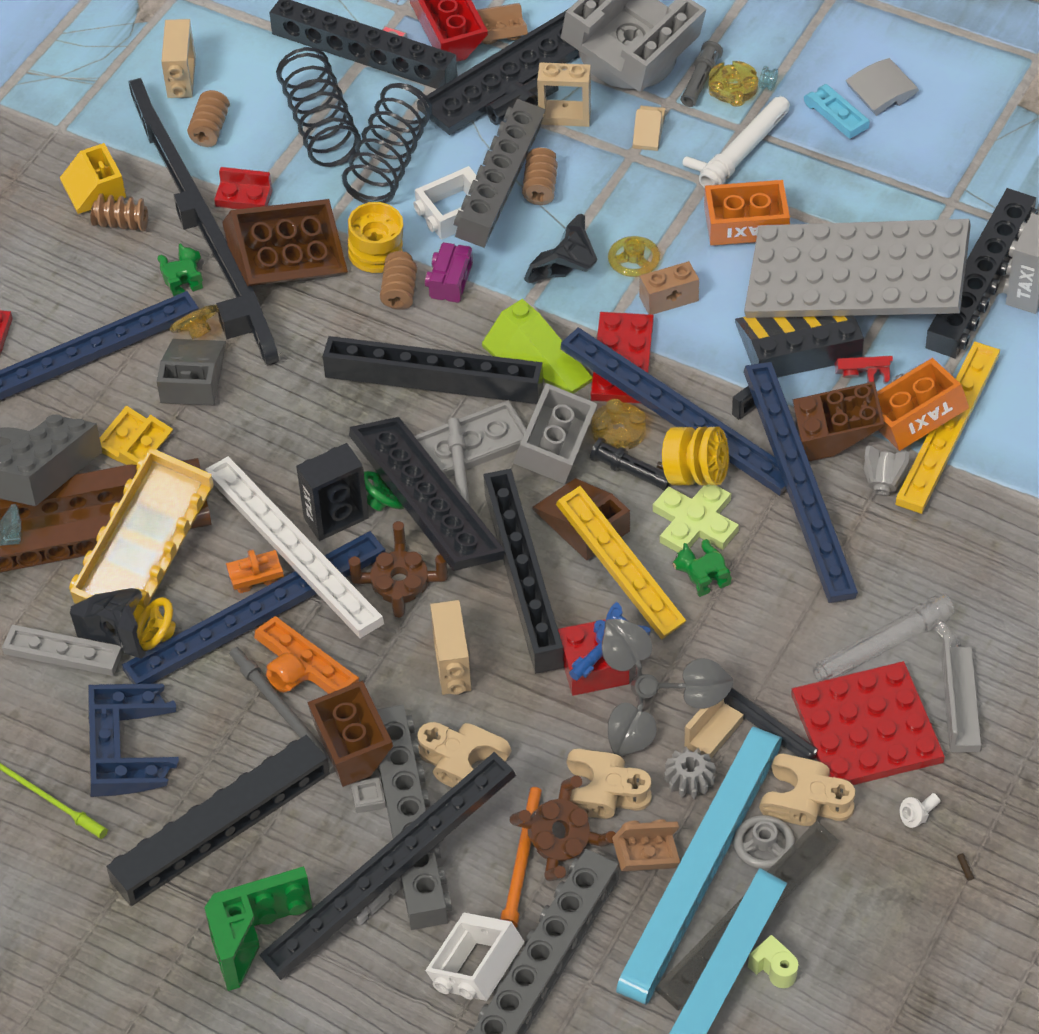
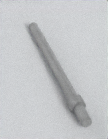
(457, 445)

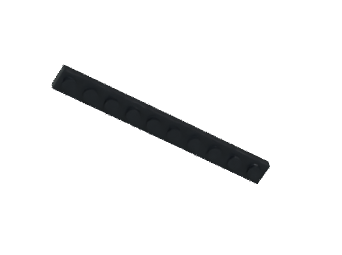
(387, 865)

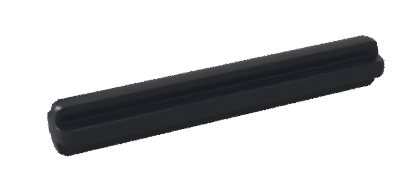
(768, 723)

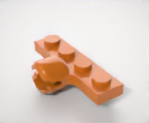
(299, 660)

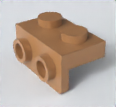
(503, 22)
(646, 845)

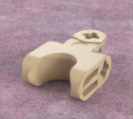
(457, 751)
(609, 785)
(813, 793)

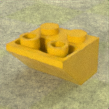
(91, 174)

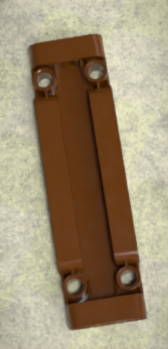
(71, 518)

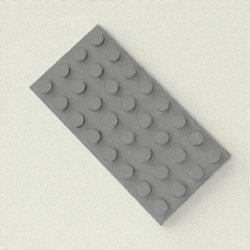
(858, 268)

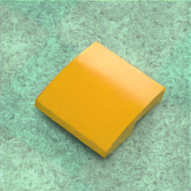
(133, 436)

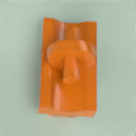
(254, 570)

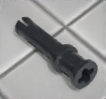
(620, 460)

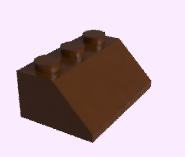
(351, 732)

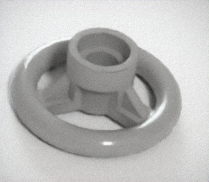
(764, 827)

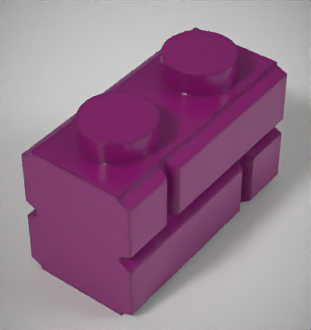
(449, 272)

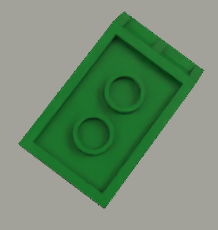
(237, 910)

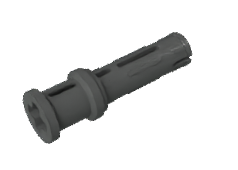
(703, 66)

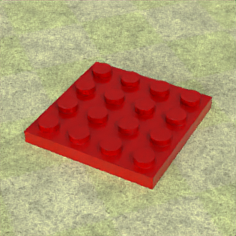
(868, 724)

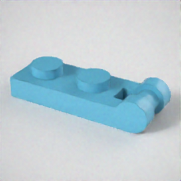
(837, 111)

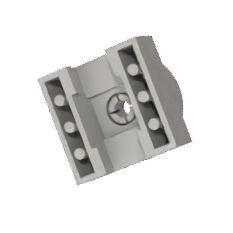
(632, 40)

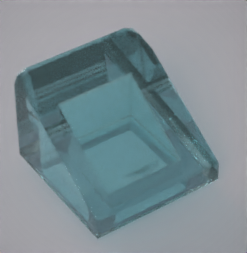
(10, 527)

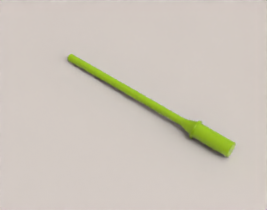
(79, 817)

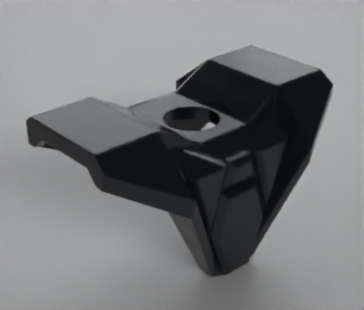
(571, 253)
(116, 608)

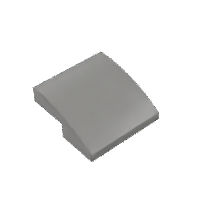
(882, 85)

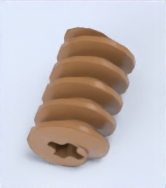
(208, 118)
(540, 176)
(119, 213)
(398, 280)

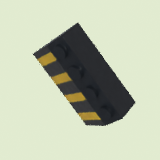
(800, 342)

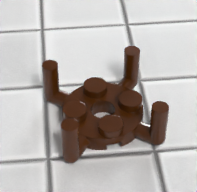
(398, 563)
(575, 823)

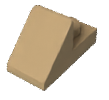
(648, 127)

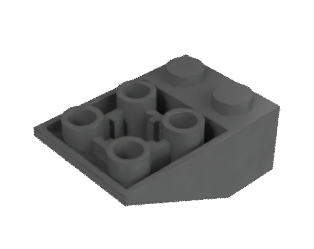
(190, 371)

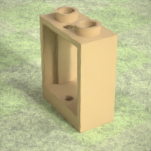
(178, 58)
(561, 111)
(450, 647)

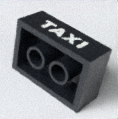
(332, 491)

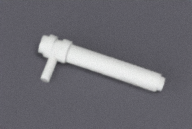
(723, 165)

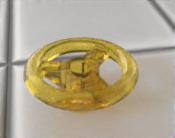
(634, 253)
(195, 322)

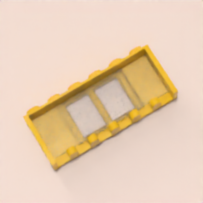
(144, 529)

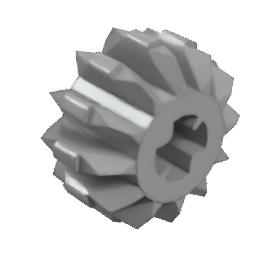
(690, 772)

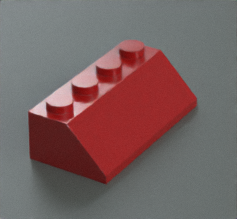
(451, 25)

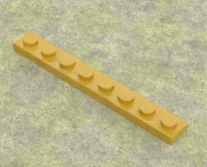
(942, 441)

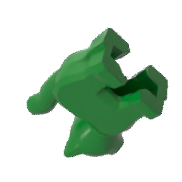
(182, 271)
(704, 569)

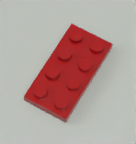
(631, 338)

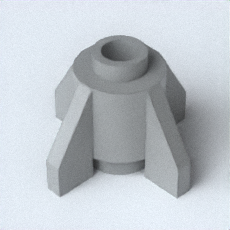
(885, 469)

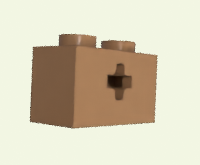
(669, 288)

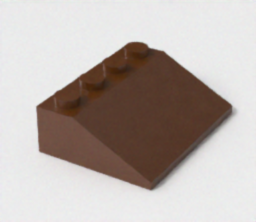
(285, 242)

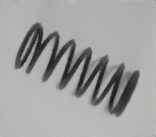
(327, 69)
(394, 184)

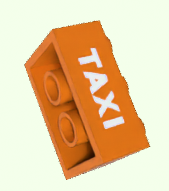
(739, 208)
(919, 403)

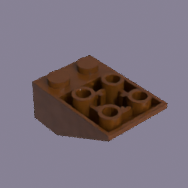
(837, 419)
(607, 503)

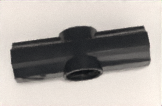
(525, 92)

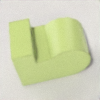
(775, 961)

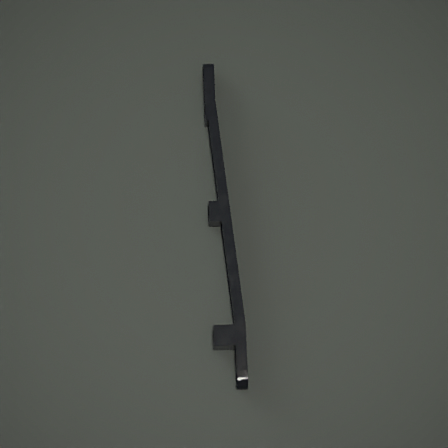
(235, 315)

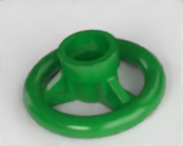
(379, 493)

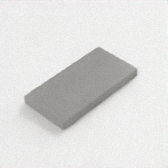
(486, 437)

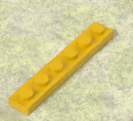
(621, 562)

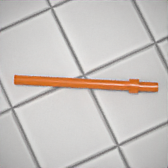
(510, 912)

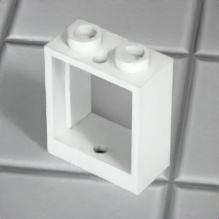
(438, 190)
(468, 931)

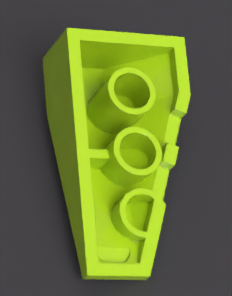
(526, 335)

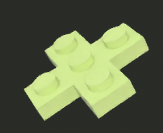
(695, 517)

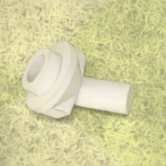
(914, 812)

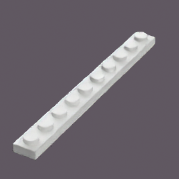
(295, 548)

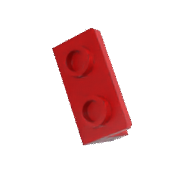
(243, 188)

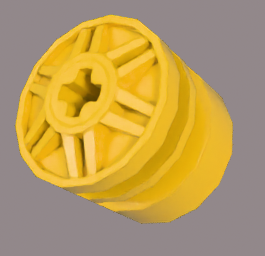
(372, 234)
(695, 456)

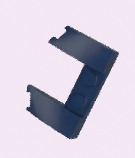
(108, 771)

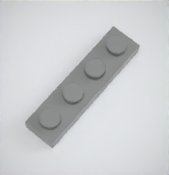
(62, 650)

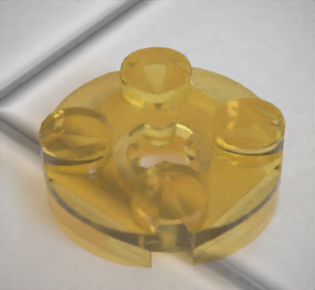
(732, 93)
(619, 413)

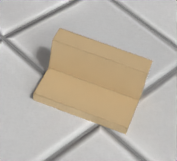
(711, 728)

